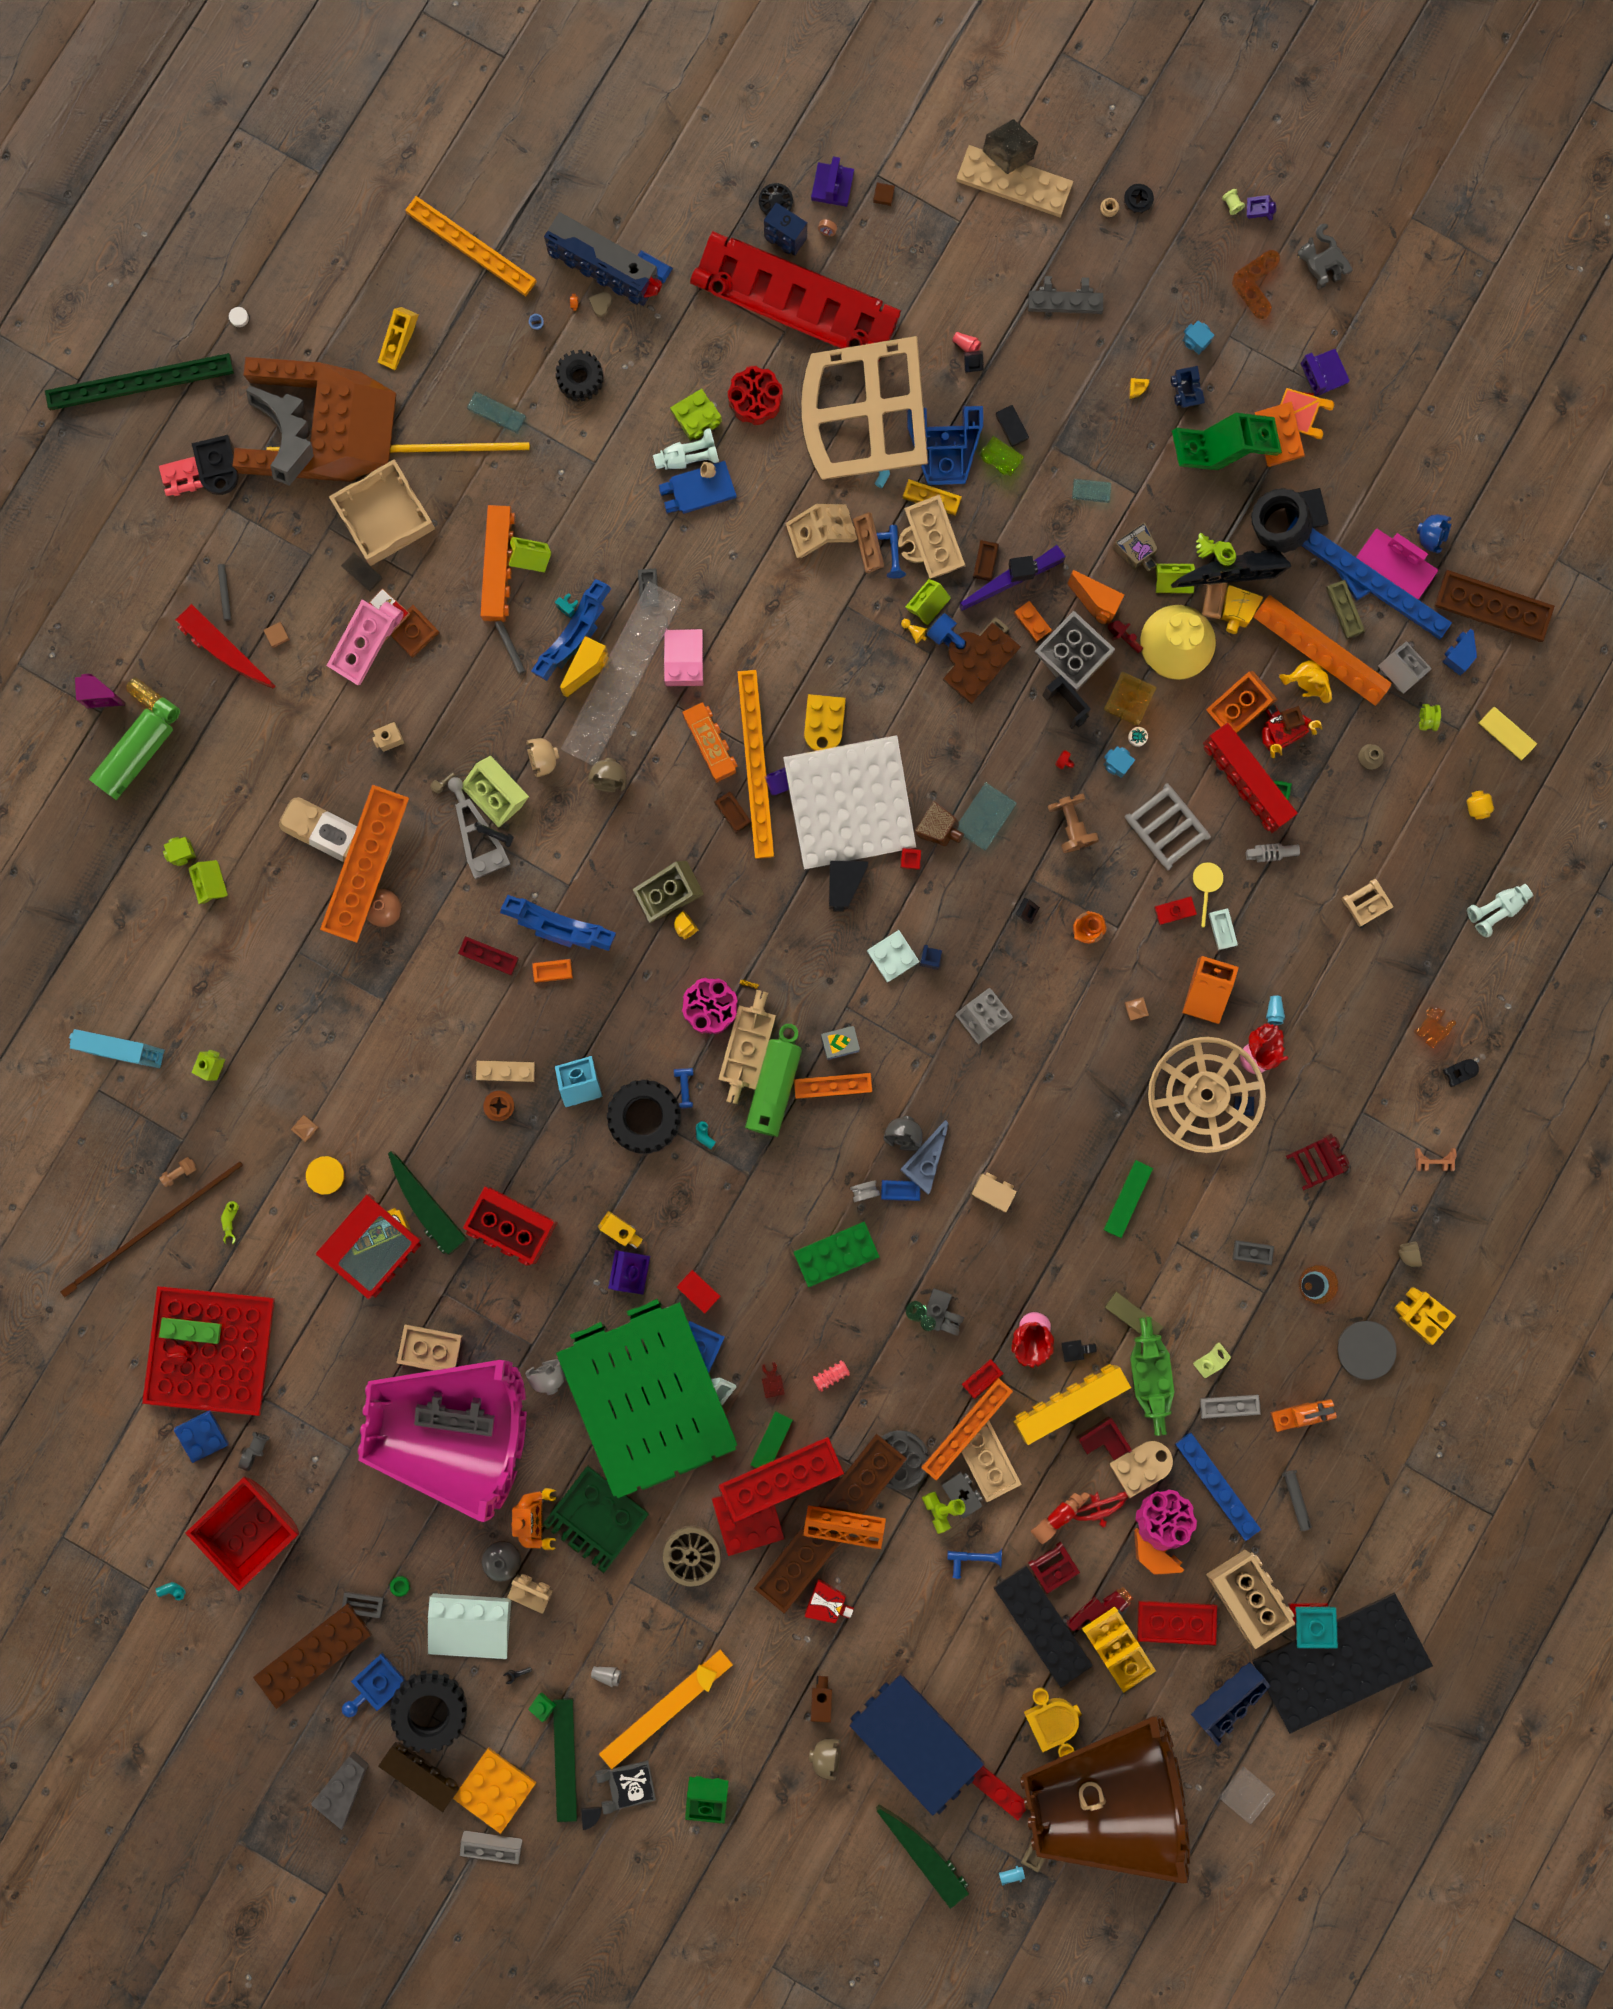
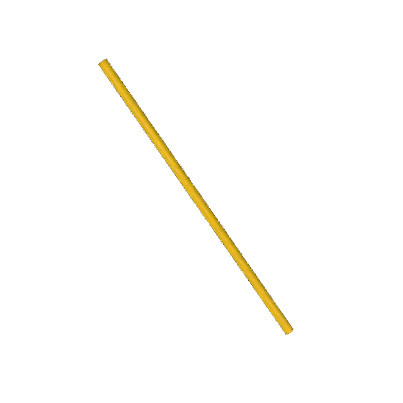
(452, 447)

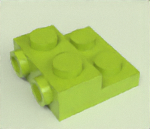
(696, 414)

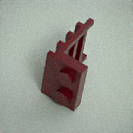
(1330, 1156)

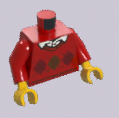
(1275, 735)

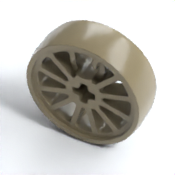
(667, 1556)

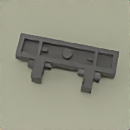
(1050, 300)
(469, 1421)

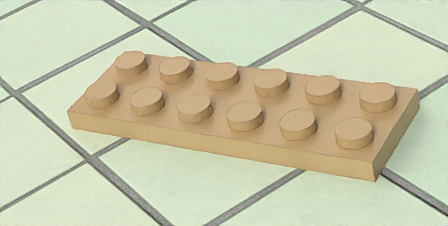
(1023, 185)

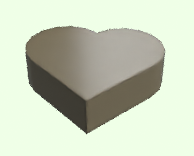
(600, 303)

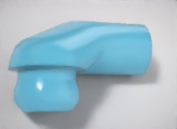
(882, 478)

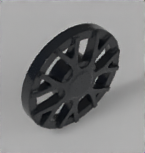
(775, 197)

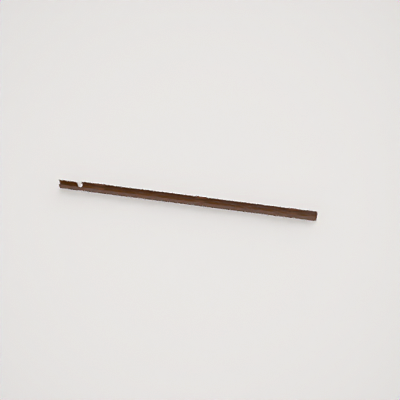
(73, 1286)

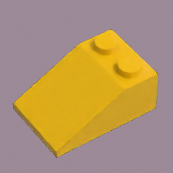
(585, 665)

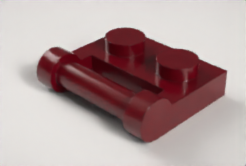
(1058, 1572)

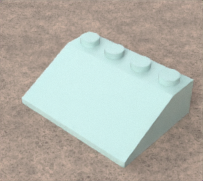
(468, 1626)

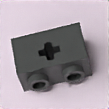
(962, 1481)

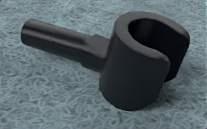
(517, 1674)

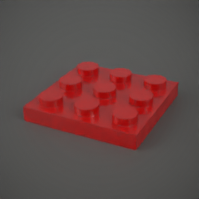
(750, 1532)

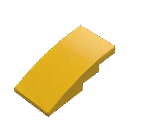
(1119, 1649)

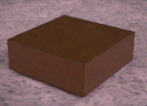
(883, 194)
(1292, 718)

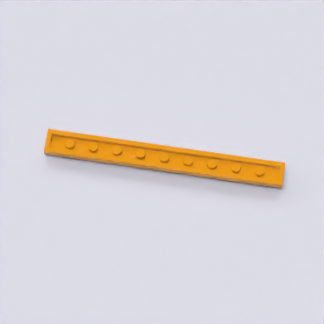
(755, 764)

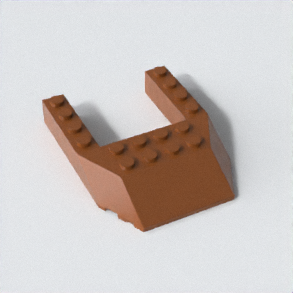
(349, 419)

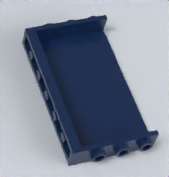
(916, 1744)

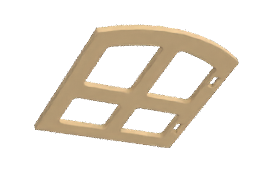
(873, 408)

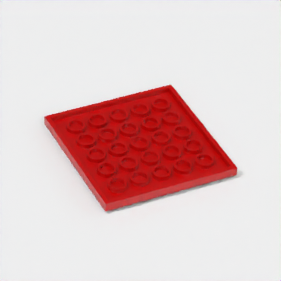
(215, 1376)

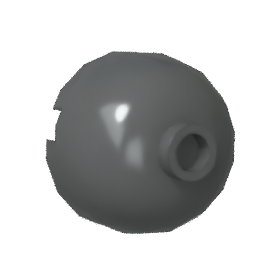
(905, 1133)
(501, 1561)

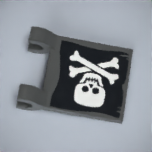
(628, 1786)

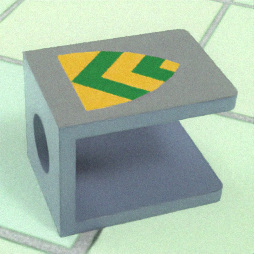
(840, 1042)

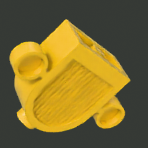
(1053, 1721)

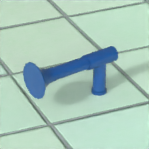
(896, 571)
(964, 1556)

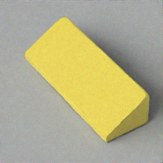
(1507, 733)

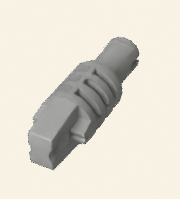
(1272, 852)

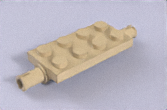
(747, 1047)

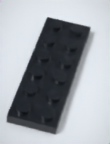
(1043, 1626)

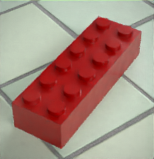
(1249, 778)

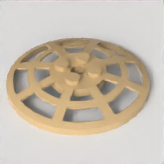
(1200, 1106)

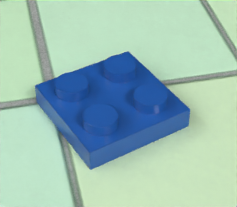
(201, 1436)

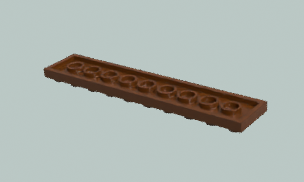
(851, 1494)

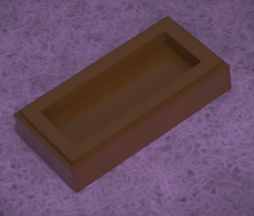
(985, 560)
(732, 812)

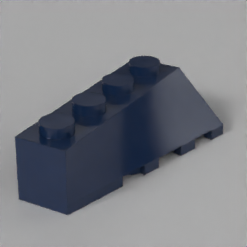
(1230, 1702)

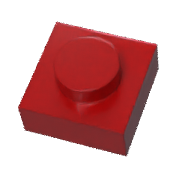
(910, 859)

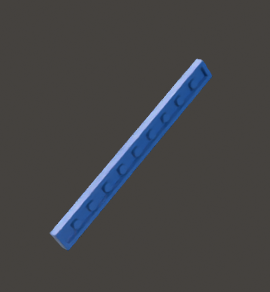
(1376, 583)

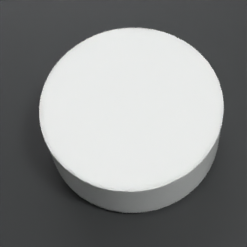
(238, 317)

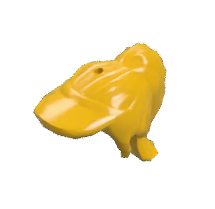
(1311, 679)

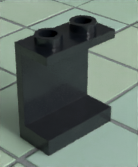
(1062, 686)

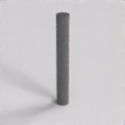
(224, 592)
(510, 647)

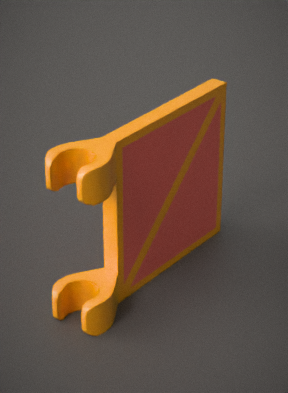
(1306, 409)

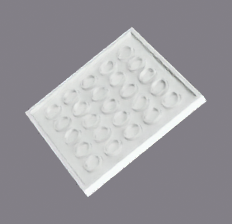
(850, 802)

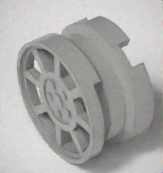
(865, 1191)

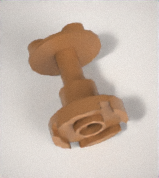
(1075, 830)

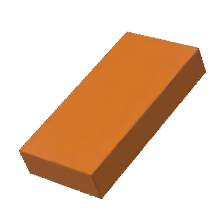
(552, 970)

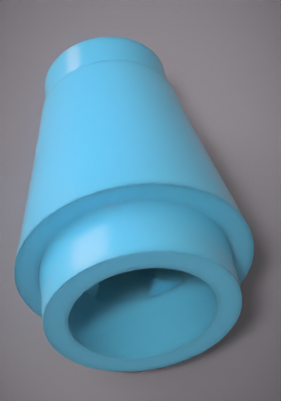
(1275, 1011)

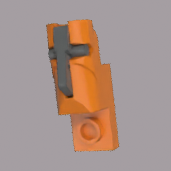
(1303, 1415)

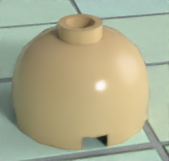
(542, 756)

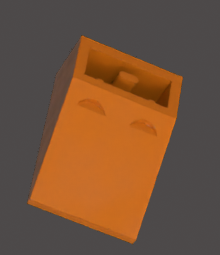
(1210, 989)

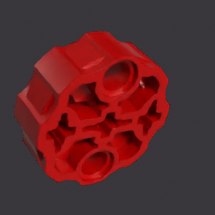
(739, 385)

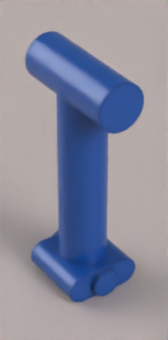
(683, 1074)

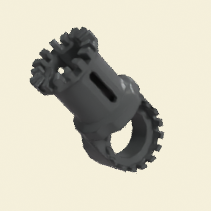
(256, 1448)

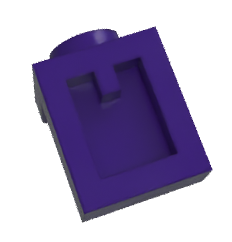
(1260, 207)

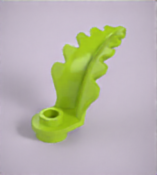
(1207, 547)

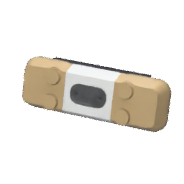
(318, 828)

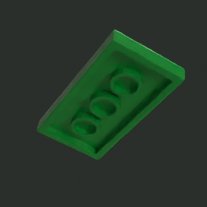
(836, 1254)

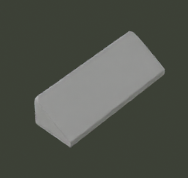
(490, 1847)

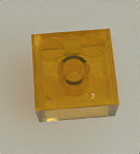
(1130, 698)

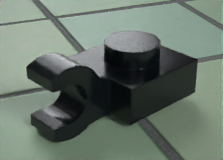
(1074, 1350)

